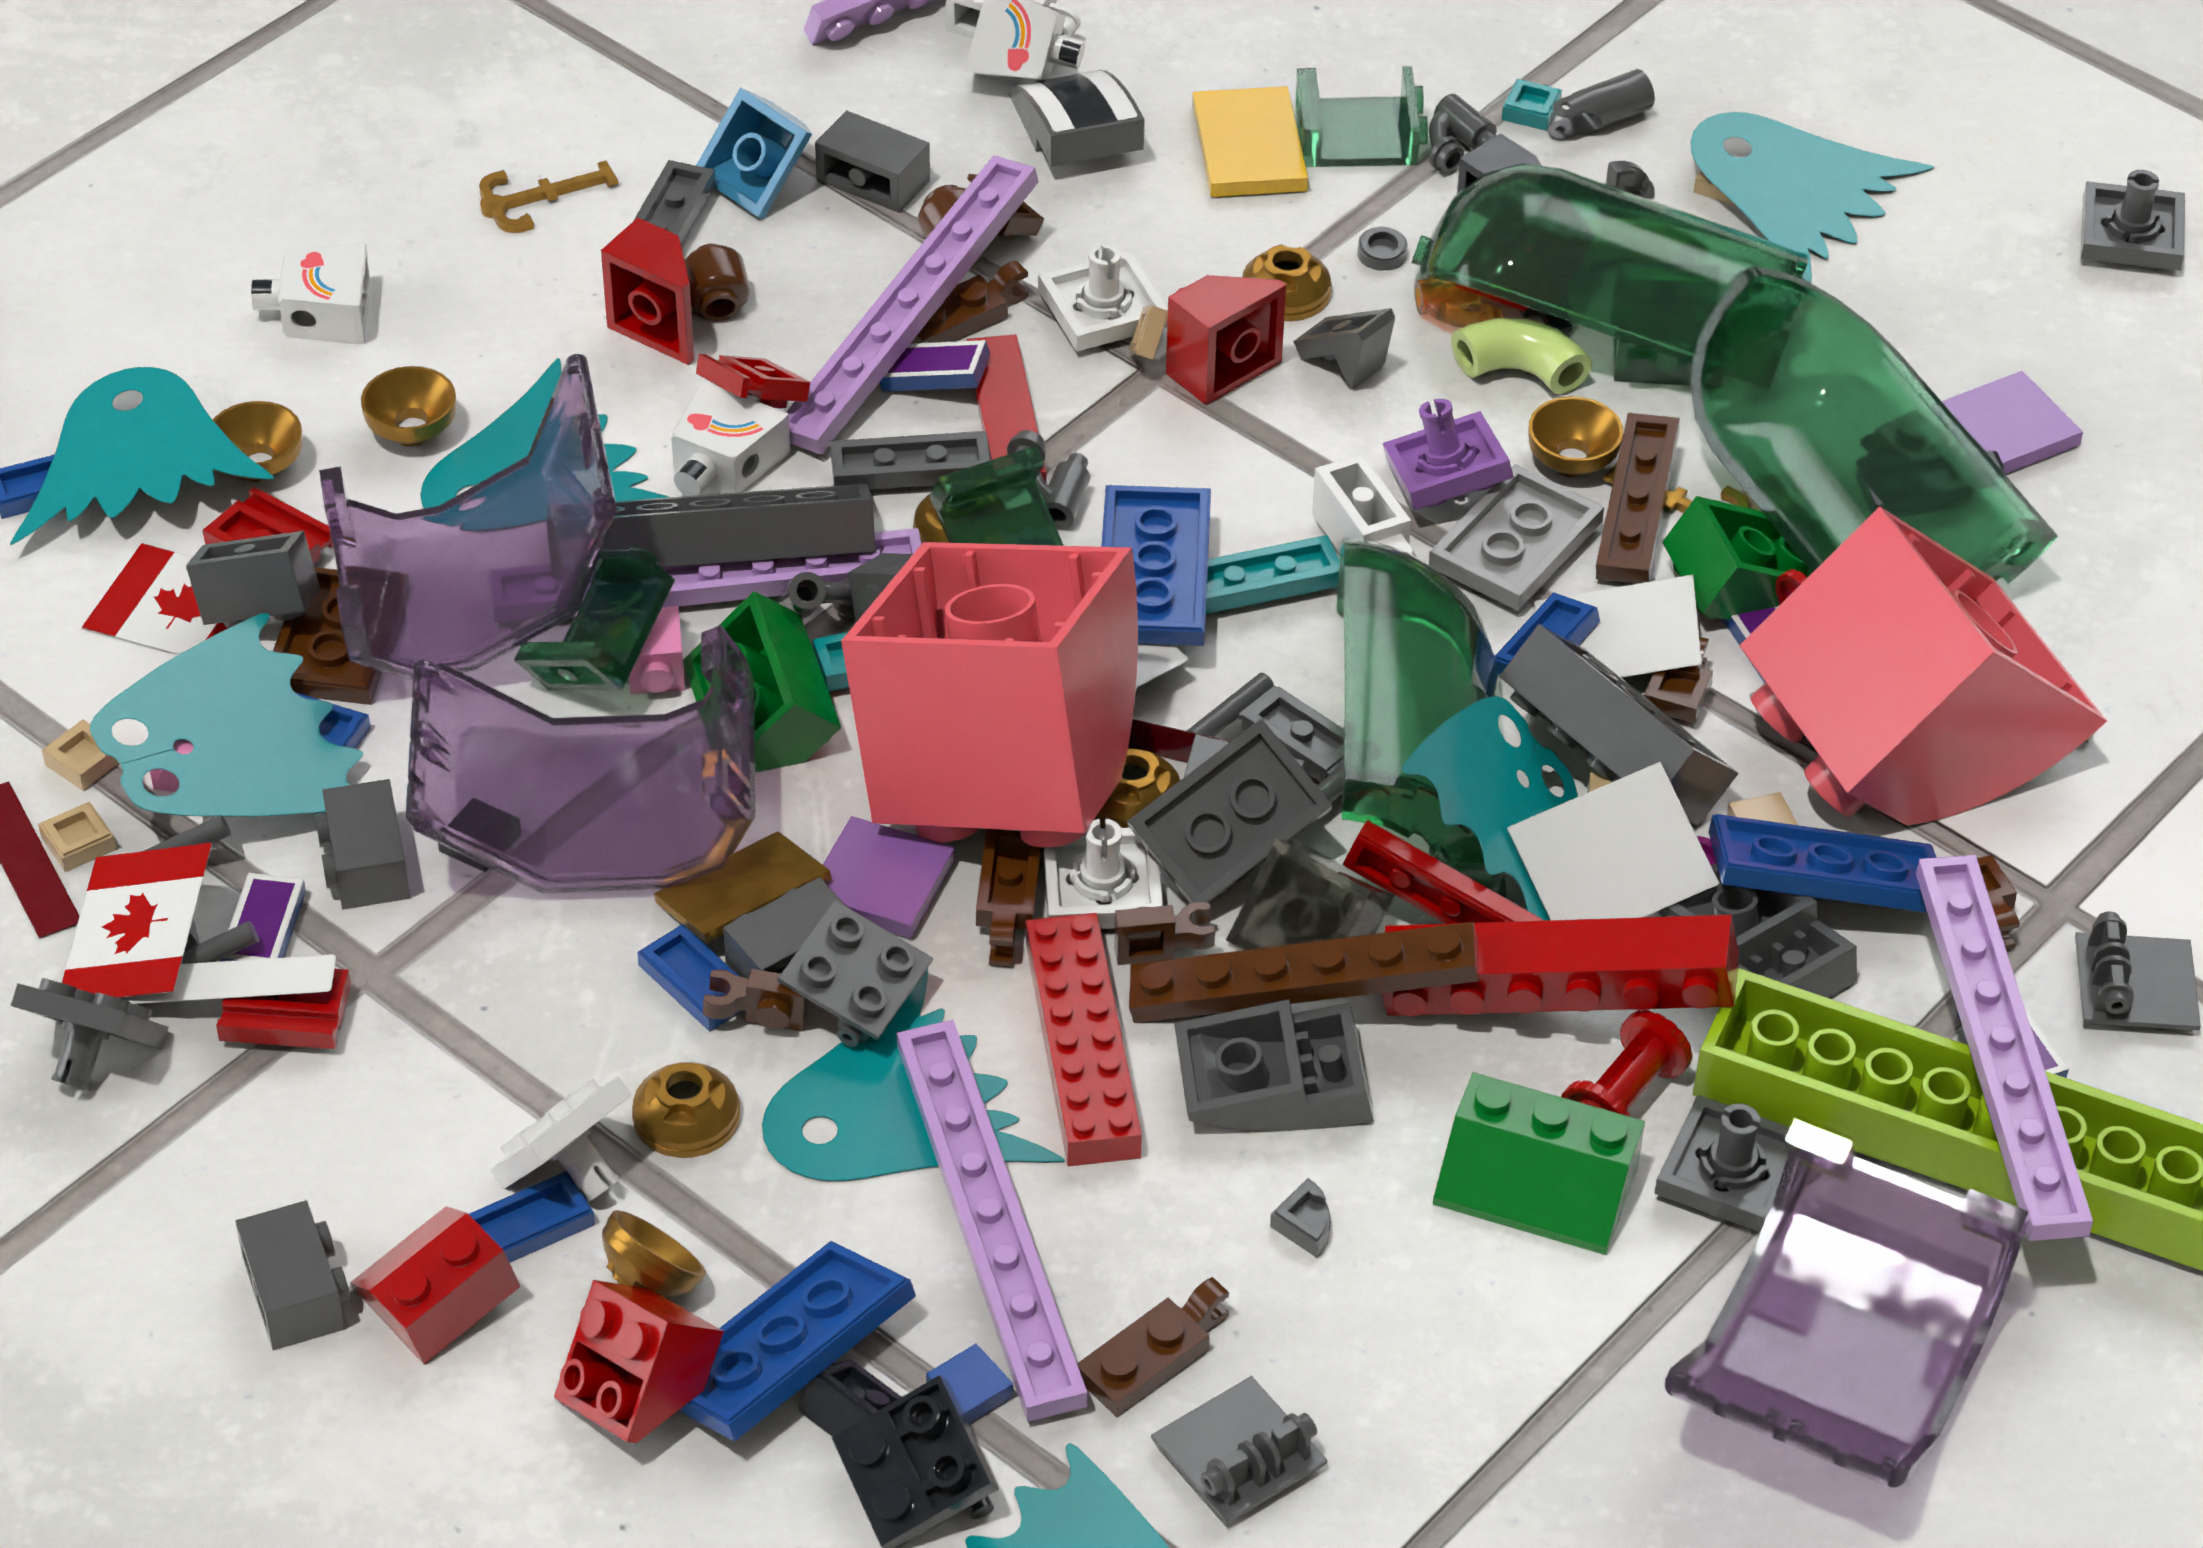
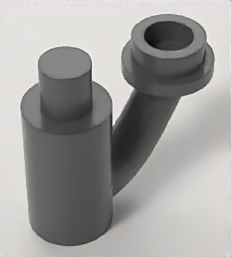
(1464, 123)
(1066, 485)
(809, 591)

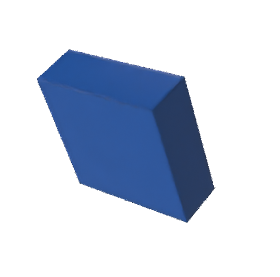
(975, 1382)

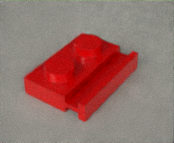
(754, 377)
(267, 516)
(287, 1019)

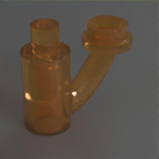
(1449, 303)

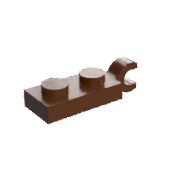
(975, 305)
(1006, 890)
(1153, 1348)

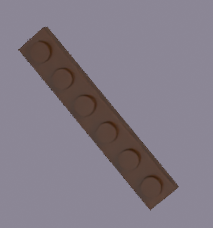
(1304, 972)

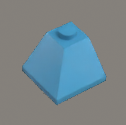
(754, 151)

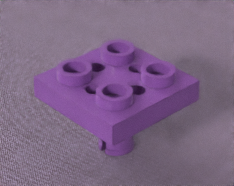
(1447, 457)

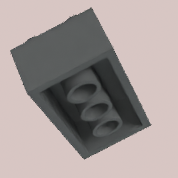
(1612, 720)

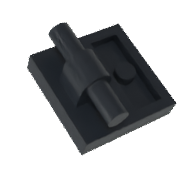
(916, 1464)

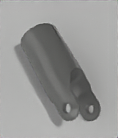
(1603, 104)

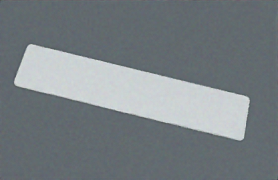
(248, 979)

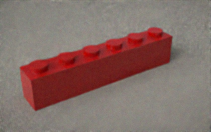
(1588, 967)

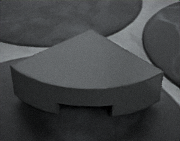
(1630, 178)
(1304, 1218)

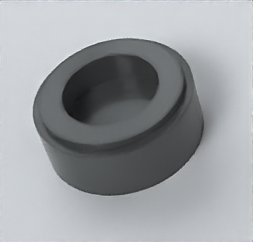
(1382, 248)

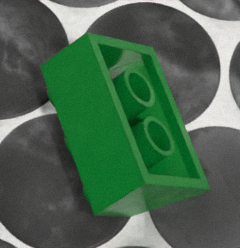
(790, 694)
(1539, 1163)

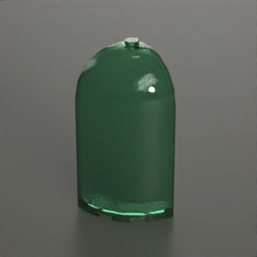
(1594, 255)
(1821, 405)
(1409, 666)

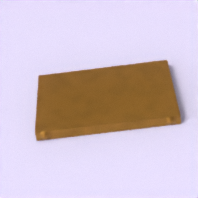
(742, 886)

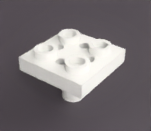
(1099, 290)
(1101, 868)
(563, 1136)

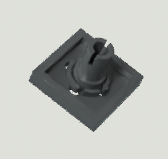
(2133, 223)
(88, 1021)
(1734, 1154)

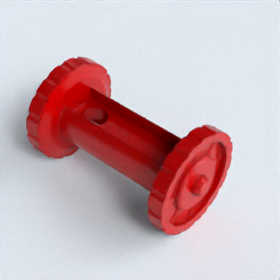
(1651, 1050)

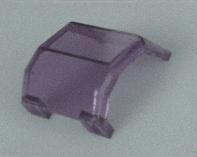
(485, 565)
(585, 796)
(1855, 1311)

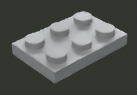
(1516, 537)

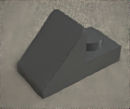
(1354, 340)

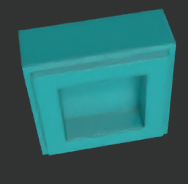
(1531, 104)

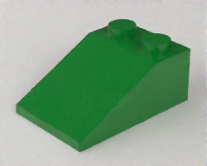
(1731, 557)

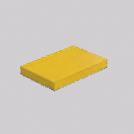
(1249, 141)

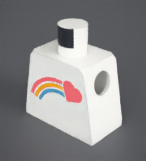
(1021, 41)
(320, 293)
(726, 441)

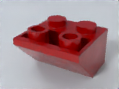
(635, 1359)

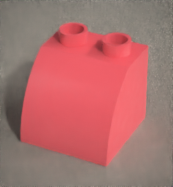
(1913, 679)
(996, 689)

